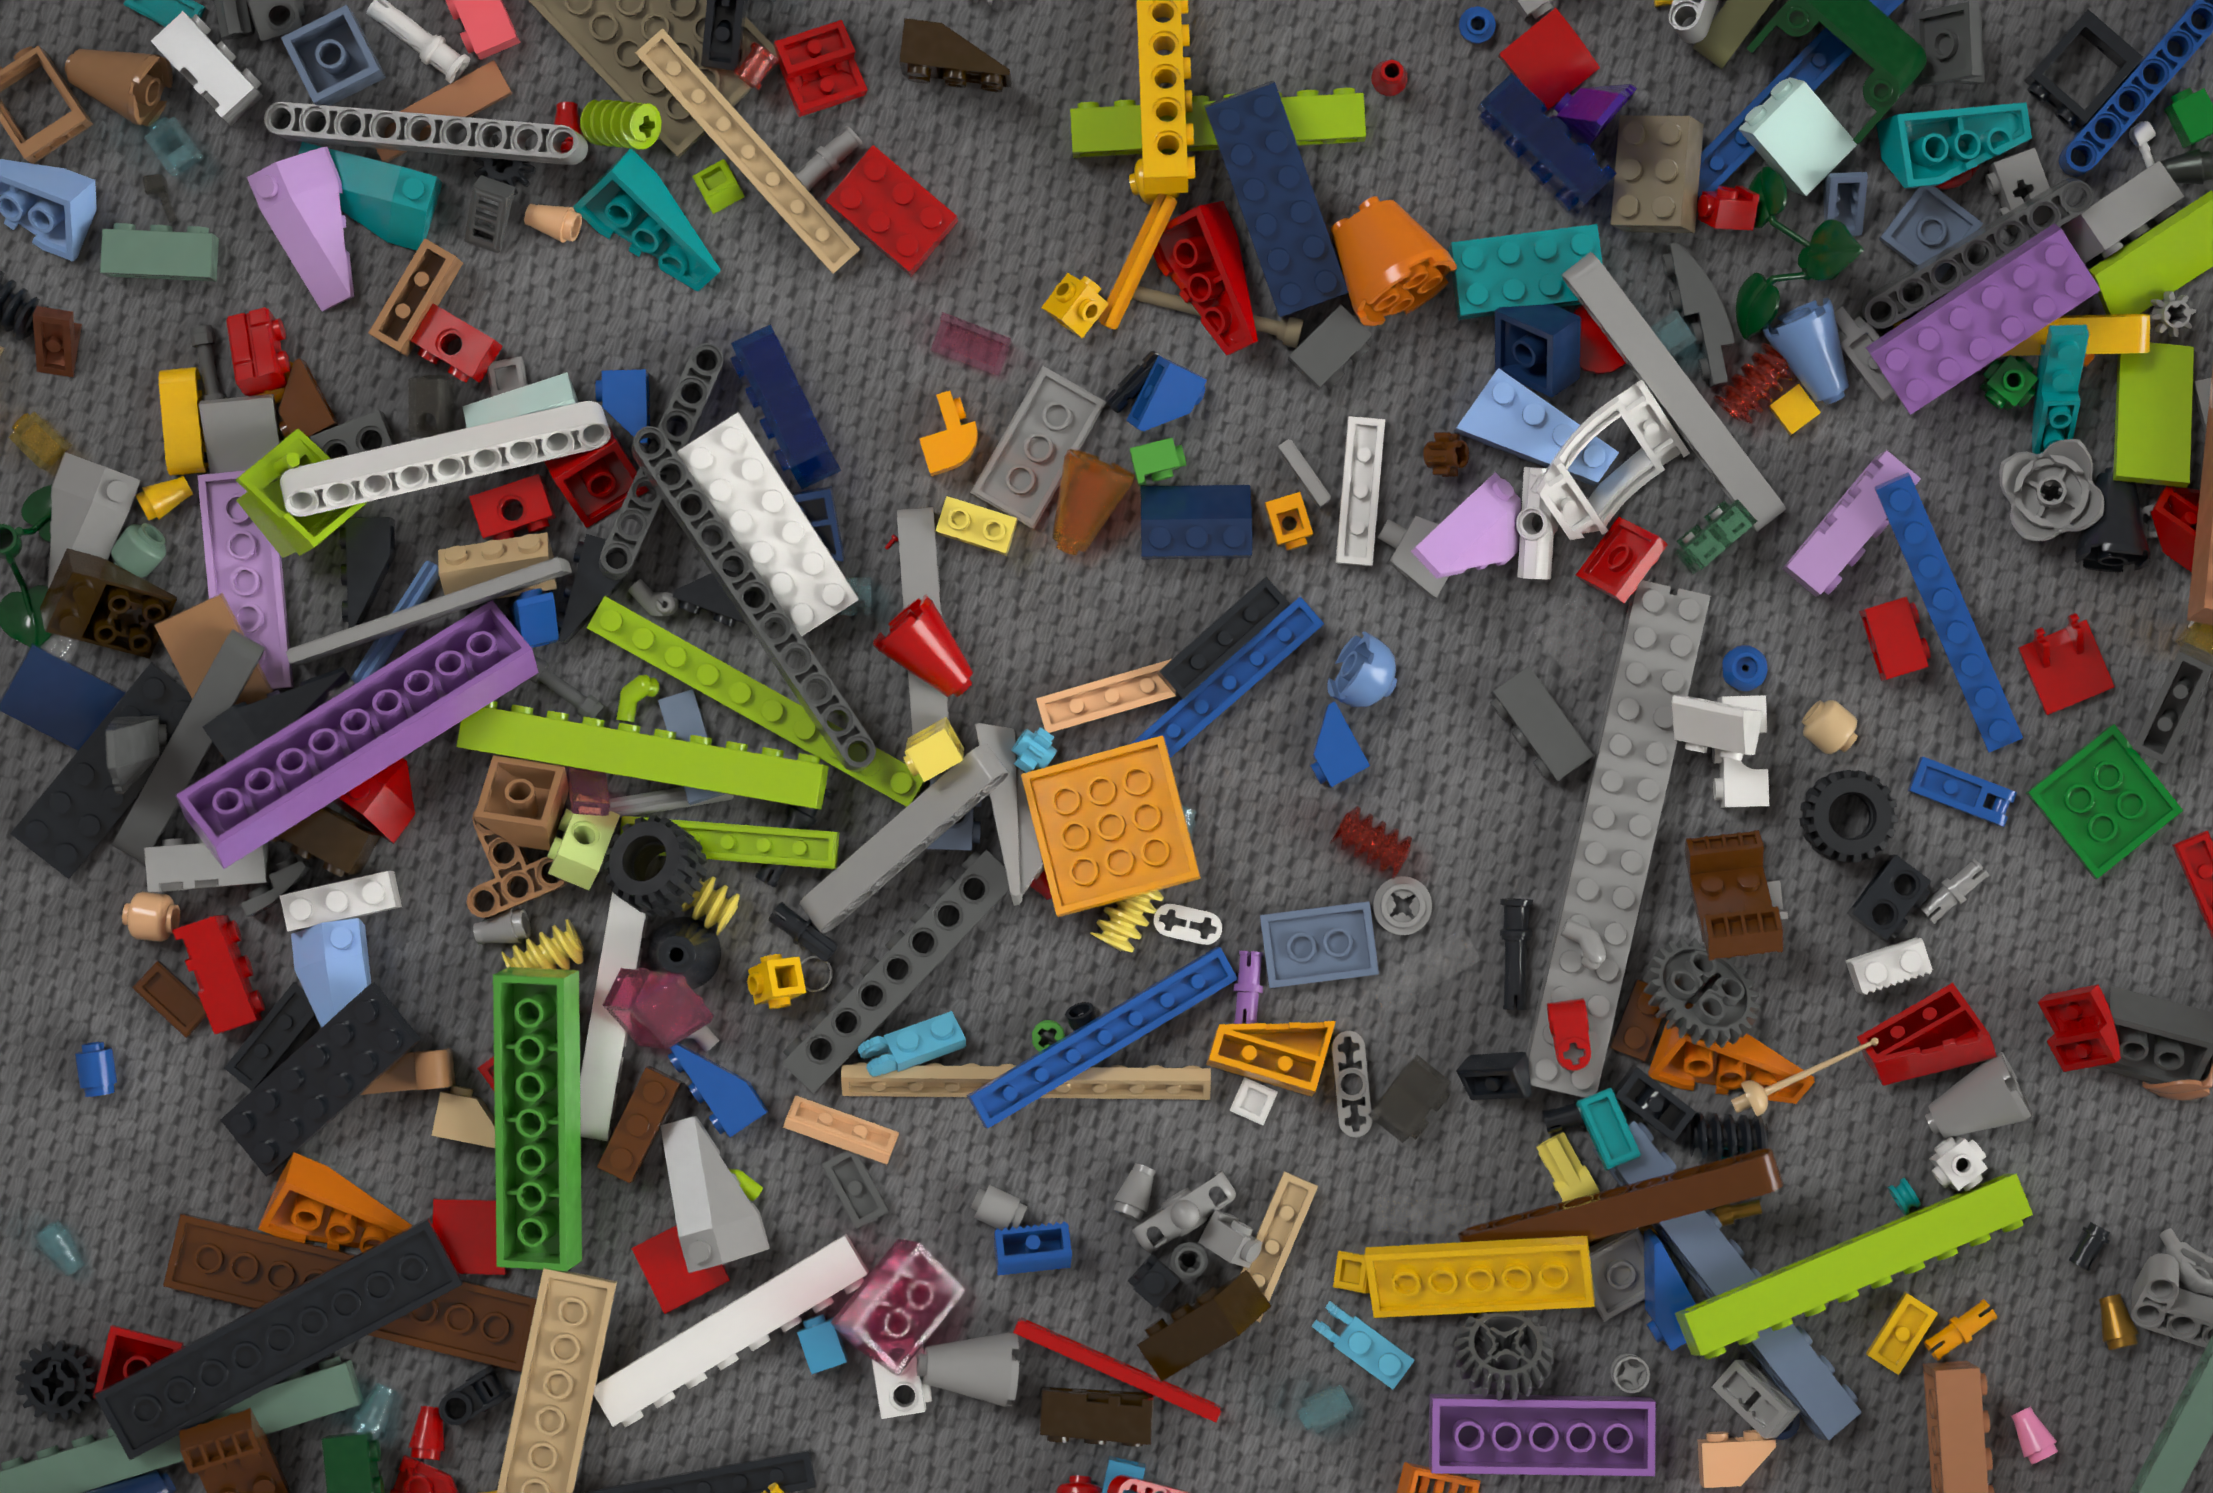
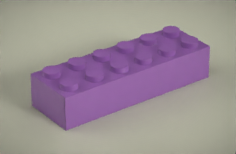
(1983, 318)
(1542, 1435)

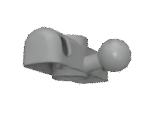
(1183, 1212)

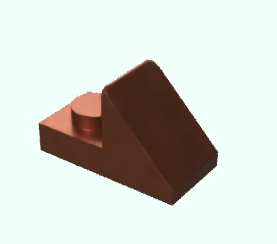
(55, 341)

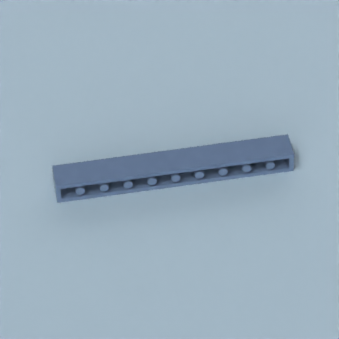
(1719, 1267)

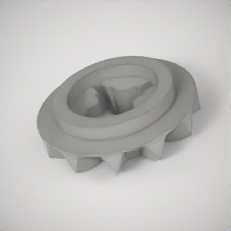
(1420, 906)

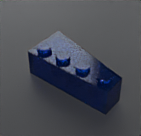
(785, 407)

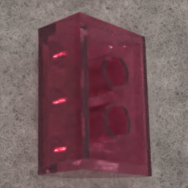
(898, 1305)

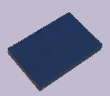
(58, 697)

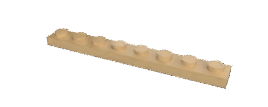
(747, 151)

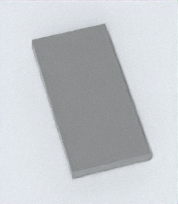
(1032, 451)

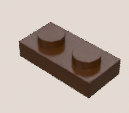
(1637, 1024)

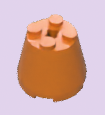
(1388, 261)

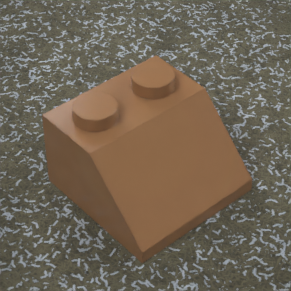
(523, 801)

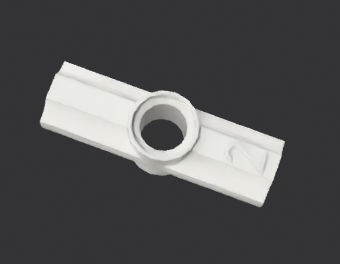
(1535, 547)

